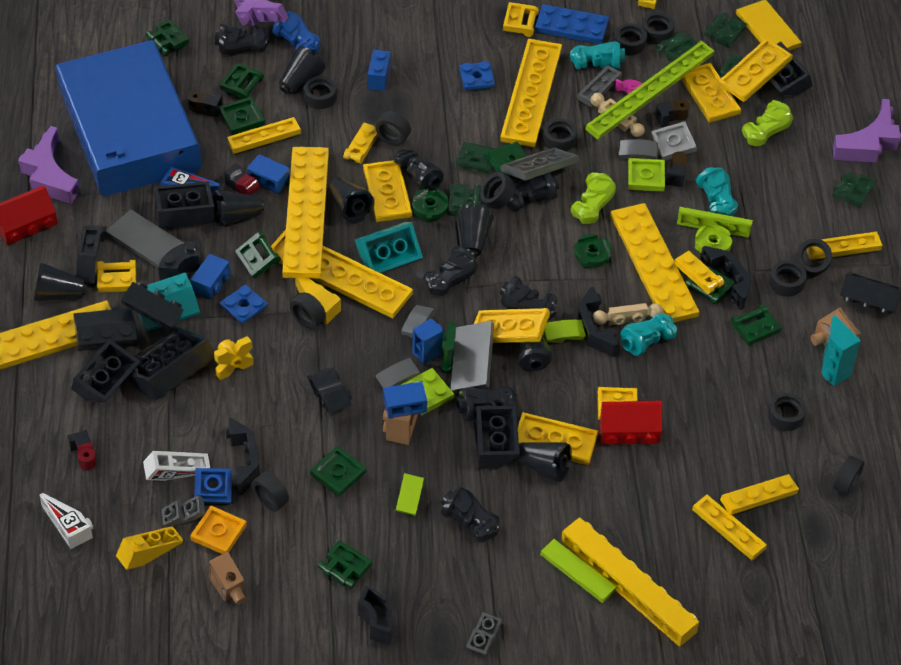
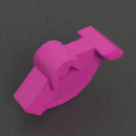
(627, 85)

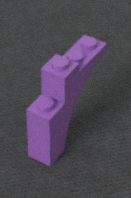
(255, 11)
(870, 141)
(44, 171)

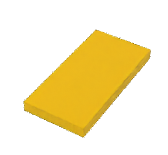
(766, 23)
(755, 69)
(710, 97)
(388, 189)
(516, 324)
(541, 429)

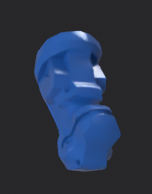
(296, 32)

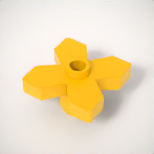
(232, 356)

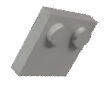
(674, 139)

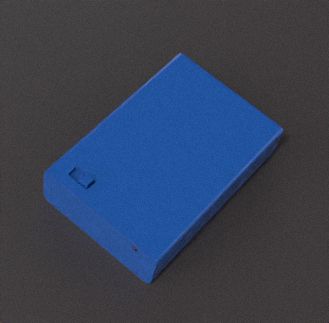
(128, 117)

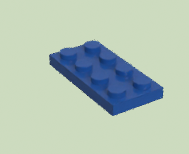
(571, 24)

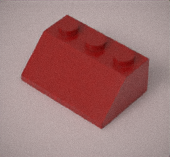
(26, 215)
(630, 422)

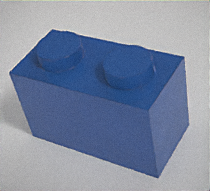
(379, 70)
(269, 173)
(211, 276)
(427, 341)
(405, 399)

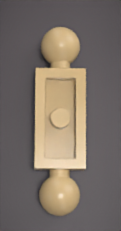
(637, 129)
(626, 314)

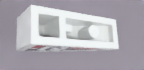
(173, 465)
(68, 521)

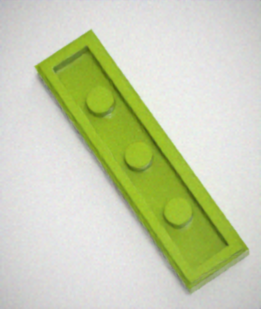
(699, 218)
(578, 570)

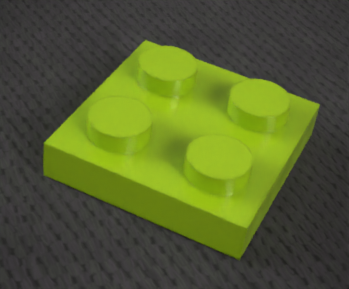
(646, 174)
(435, 389)

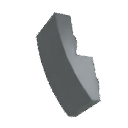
(638, 148)
(417, 316)
(398, 373)
(180, 513)
(484, 633)

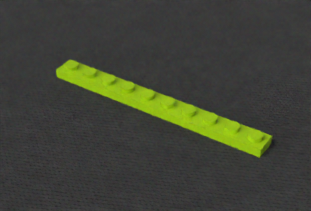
(649, 90)

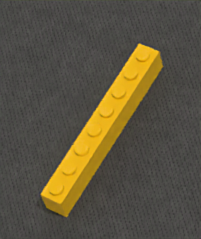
(630, 581)

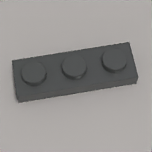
(599, 84)

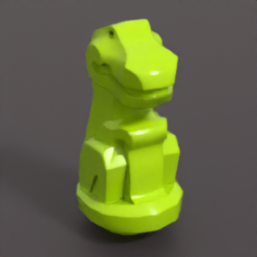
(775, 119)
(598, 193)

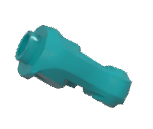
(600, 55)
(717, 187)
(641, 335)

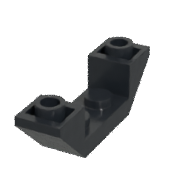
(88, 252)
(719, 258)
(601, 341)
(244, 436)

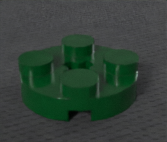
(433, 212)
(589, 259)

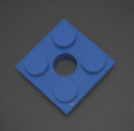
(481, 70)
(244, 296)
(221, 493)

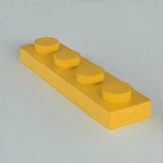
(263, 135)
(848, 245)
(759, 494)
(729, 527)

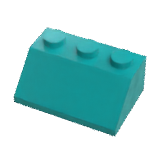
(389, 247)
(177, 289)
(839, 352)

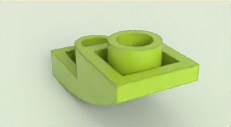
(565, 329)
(409, 494)

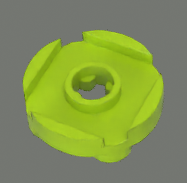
(716, 232)

